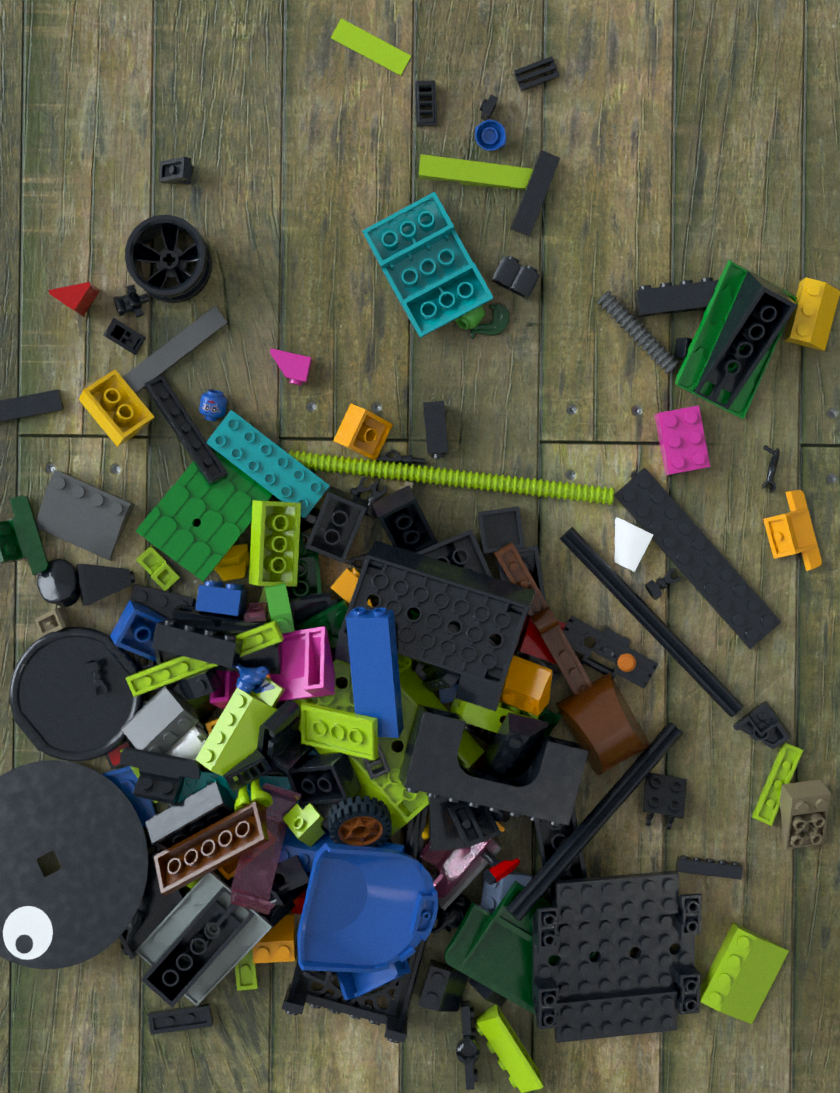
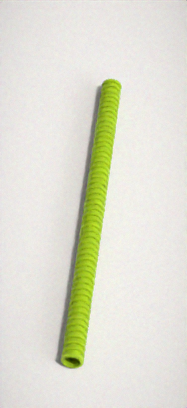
(455, 478)

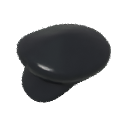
(59, 583)

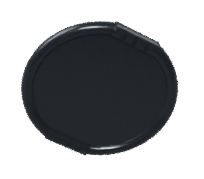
(56, 698)

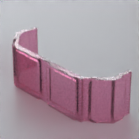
(258, 867)

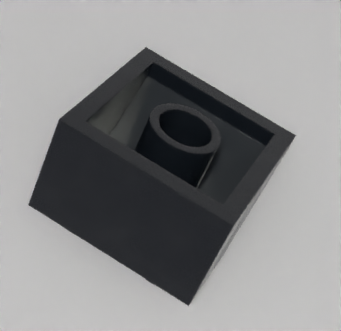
(442, 988)

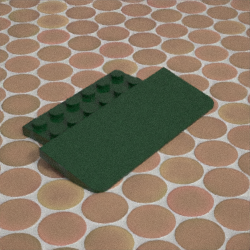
(498, 949)

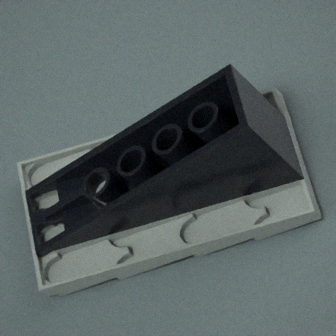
(199, 942)

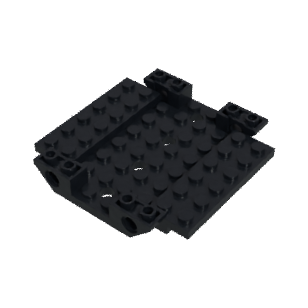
(615, 990)

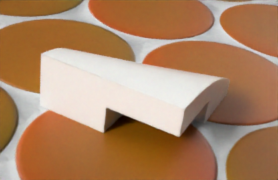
(629, 544)

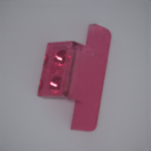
(451, 864)

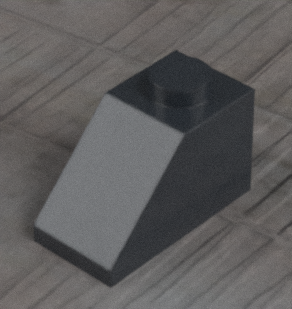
(200, 683)

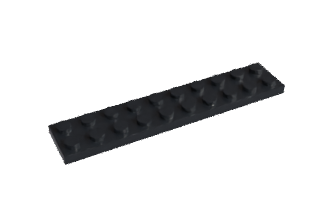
(697, 558)

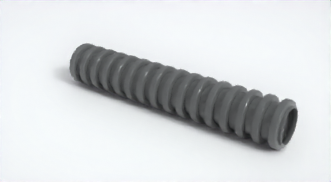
(639, 333)

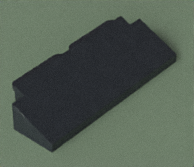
(269, 657)

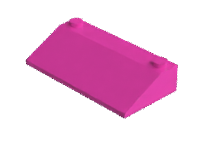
(304, 673)

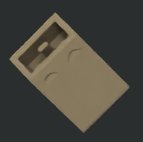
(804, 813)

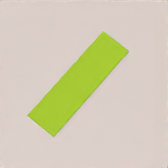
(371, 46)

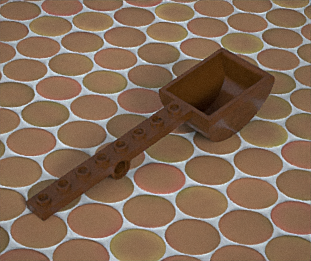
(595, 709)

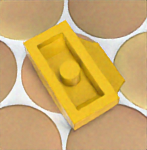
(234, 563)

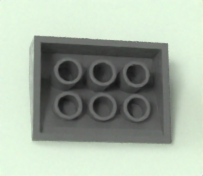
(83, 514)

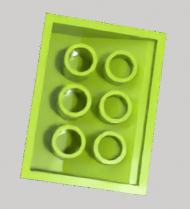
(742, 974)

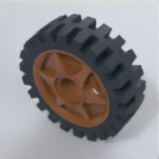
(360, 822)

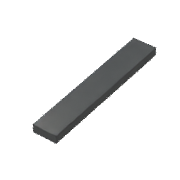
(175, 349)

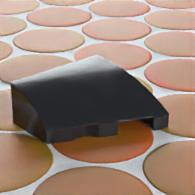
(764, 725)

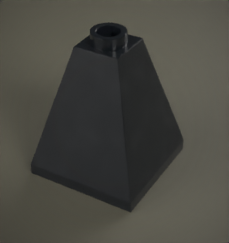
(101, 581)

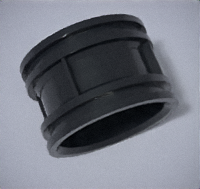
(138, 251)

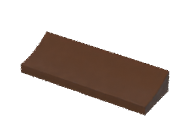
(211, 848)

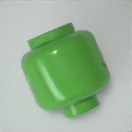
(471, 319)

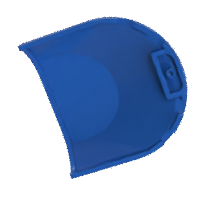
(364, 909)

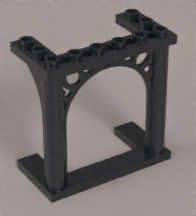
(393, 1017)

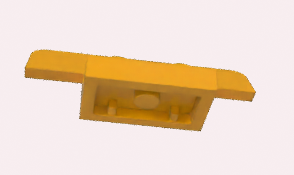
(794, 532)

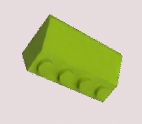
(274, 543)
(234, 733)
(509, 1049)

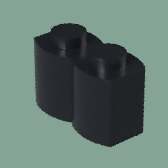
(515, 277)

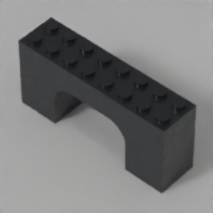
(541, 792)

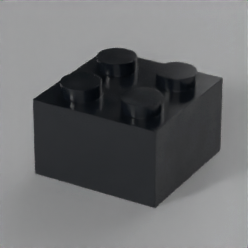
(500, 529)

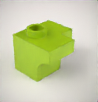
(305, 823)

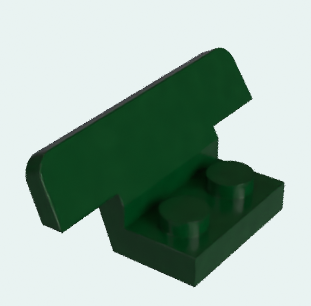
(21, 537)

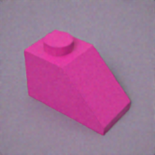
(293, 366)

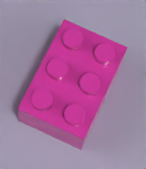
(682, 440)

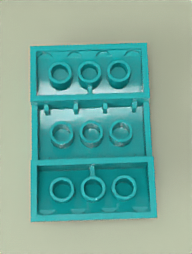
(427, 265)

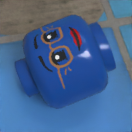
(213, 405)

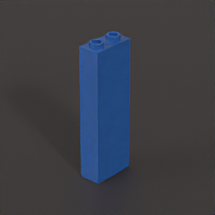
(375, 668)

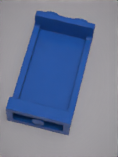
(358, 984)

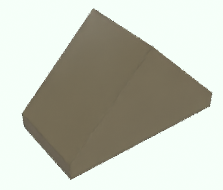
(53, 621)

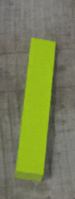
(473, 172)

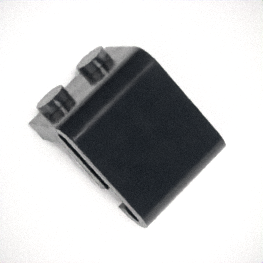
(280, 738)

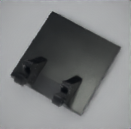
(664, 796)

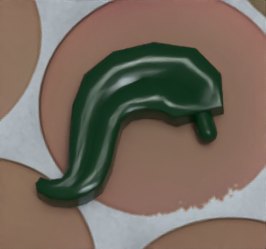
(498, 325)

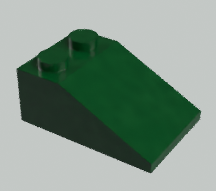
(308, 576)

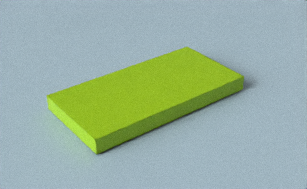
(339, 731)

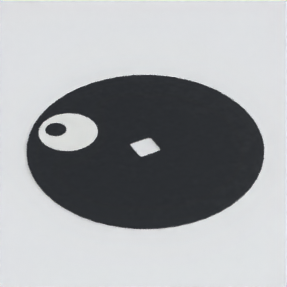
(102, 859)

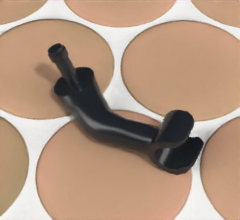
(772, 467)

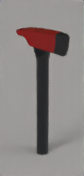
(499, 869)

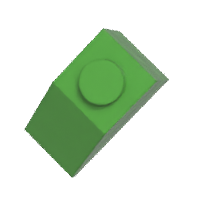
(279, 607)

